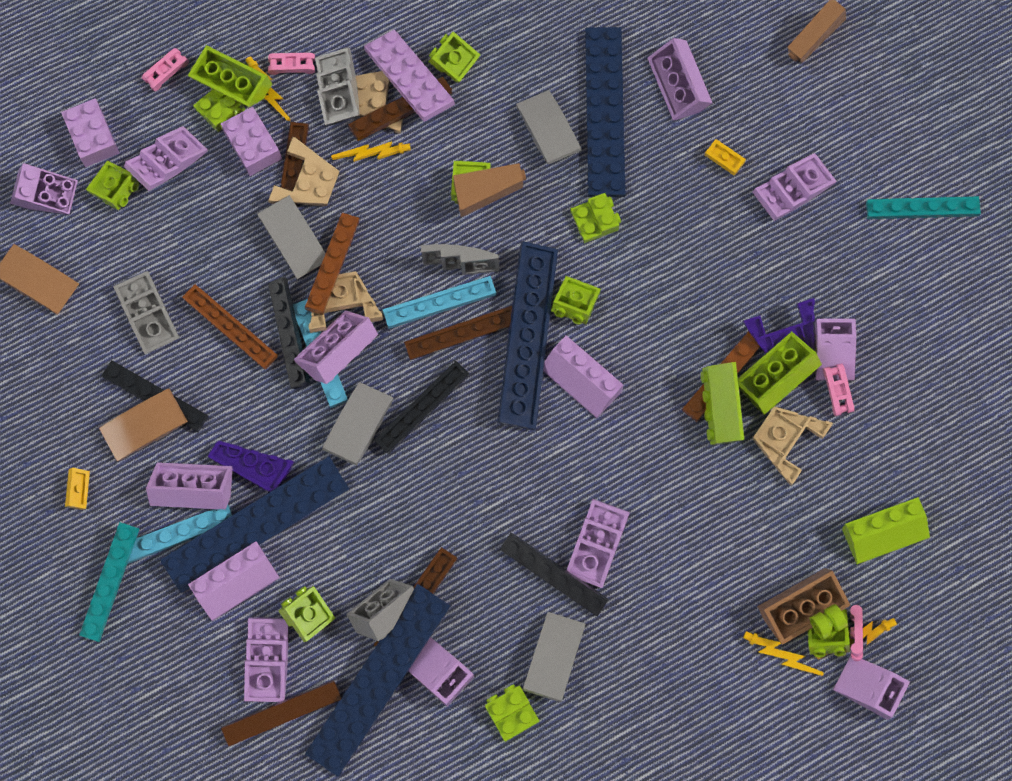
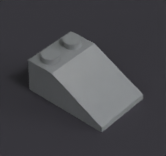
(380, 610)

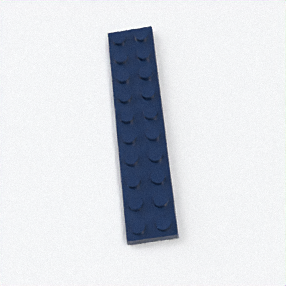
(605, 111)
(527, 336)
(256, 522)
(377, 681)

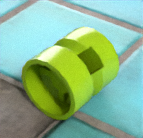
(829, 621)

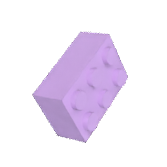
(90, 132)
(251, 141)

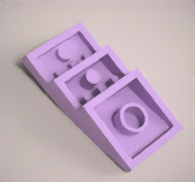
(165, 158)
(794, 186)
(597, 543)
(266, 660)

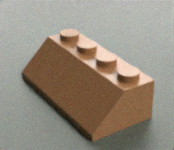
(790, 611)

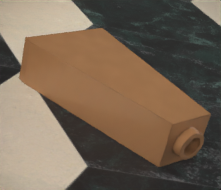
(817, 31)
(486, 186)

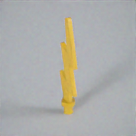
(273, 95)
(363, 151)
(873, 634)
(770, 649)

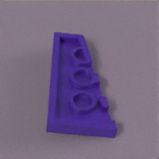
(258, 468)

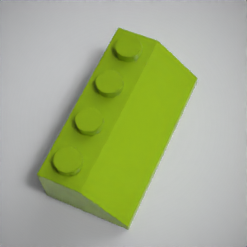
(230, 77)
(778, 372)
(722, 403)
(887, 530)

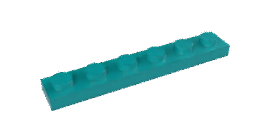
(923, 207)
(109, 582)

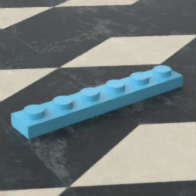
(439, 302)
(333, 390)
(177, 533)

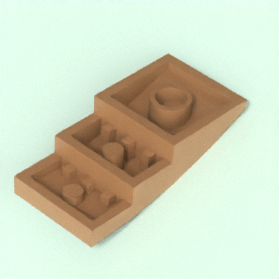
(36, 279)
(143, 424)

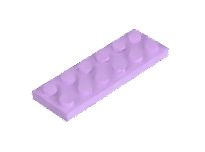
(409, 75)

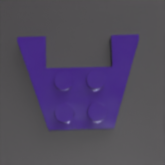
(803, 330)

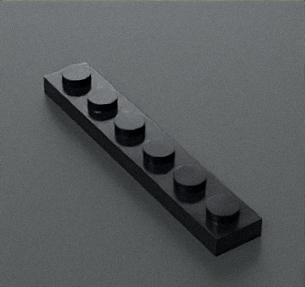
(288, 331)
(144, 390)
(421, 407)
(554, 574)

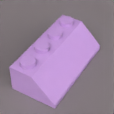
(679, 79)
(336, 346)
(582, 377)
(190, 486)
(234, 581)

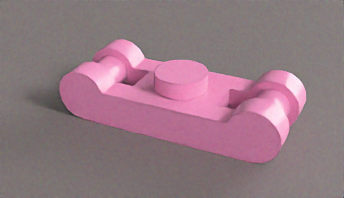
(291, 63)
(165, 69)
(838, 389)
(856, 632)

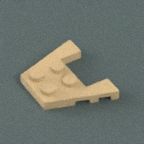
(373, 95)
(314, 181)
(347, 294)
(781, 433)

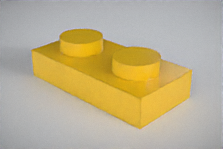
(725, 157)
(77, 488)

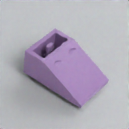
(43, 190)
(835, 345)
(440, 672)
(871, 687)

